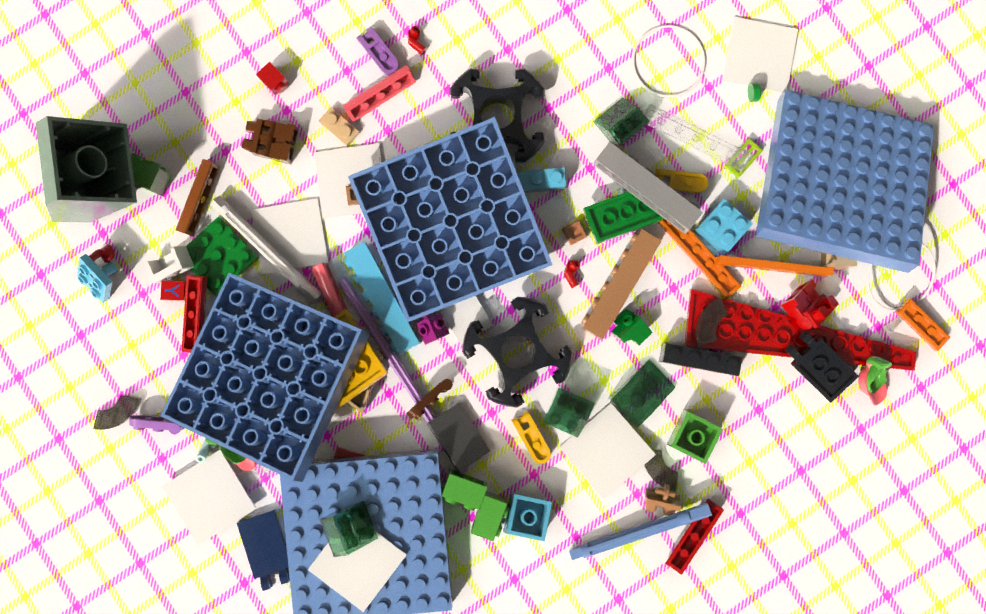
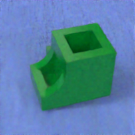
(631, 327)

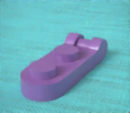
(378, 52)
(156, 423)

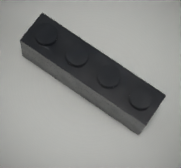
(700, 359)

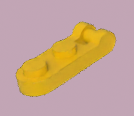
(684, 181)
(532, 438)

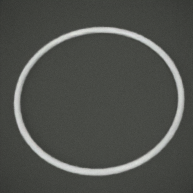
(676, 27)
(924, 295)

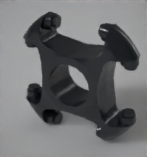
(512, 98)
(540, 358)

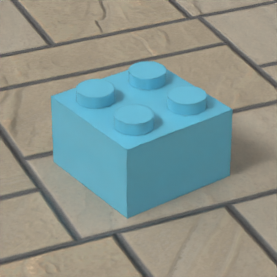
(723, 227)
(527, 517)

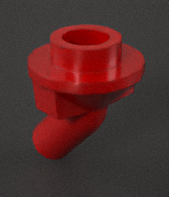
(106, 253)

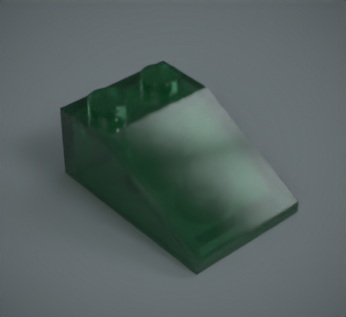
(642, 393)

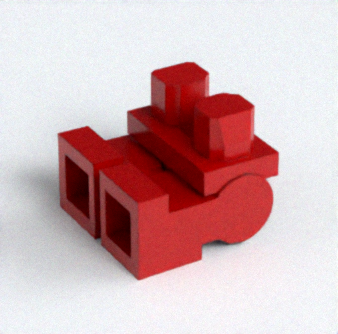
(808, 306)

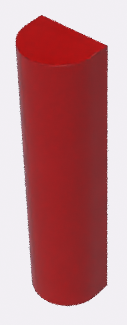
(193, 310)
(693, 539)

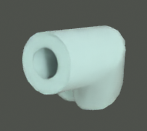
(204, 451)

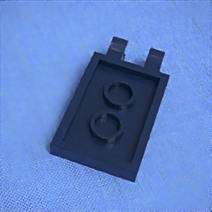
(265, 547)

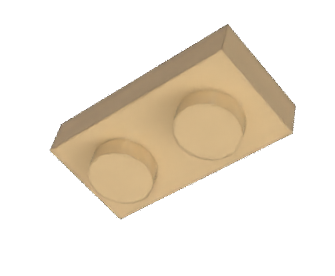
(339, 126)

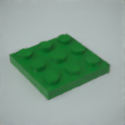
(219, 252)

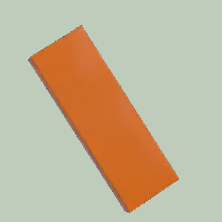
(922, 324)

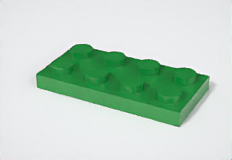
(619, 216)

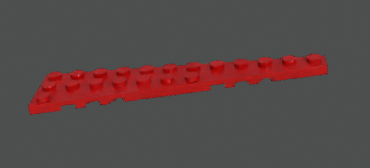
(769, 333)

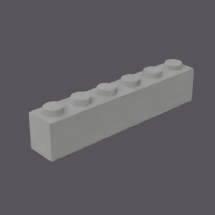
(647, 187)

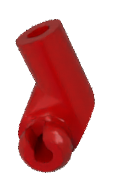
(414, 40)
(570, 271)

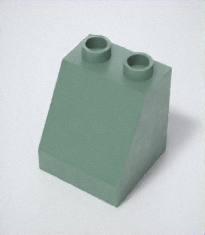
(85, 168)

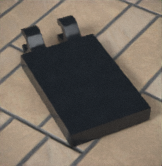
(822, 367)

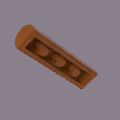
(197, 197)

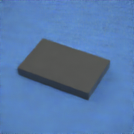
(458, 437)

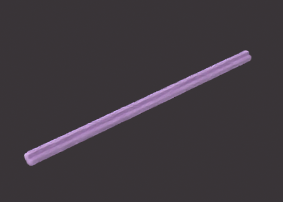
(385, 347)

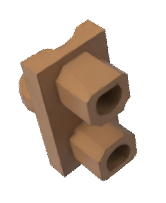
(663, 498)

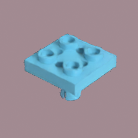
(96, 278)

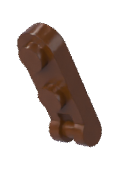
(429, 399)

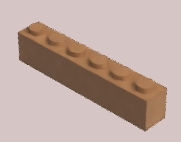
(621, 284)

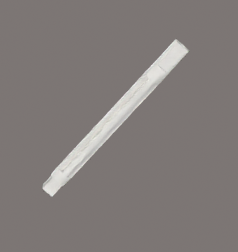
(266, 249)

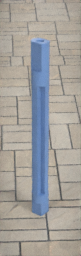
(641, 531)

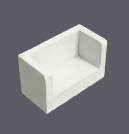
(170, 265)

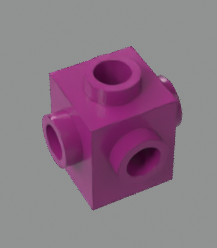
(432, 328)

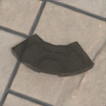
(708, 320)
(118, 413)
(660, 471)

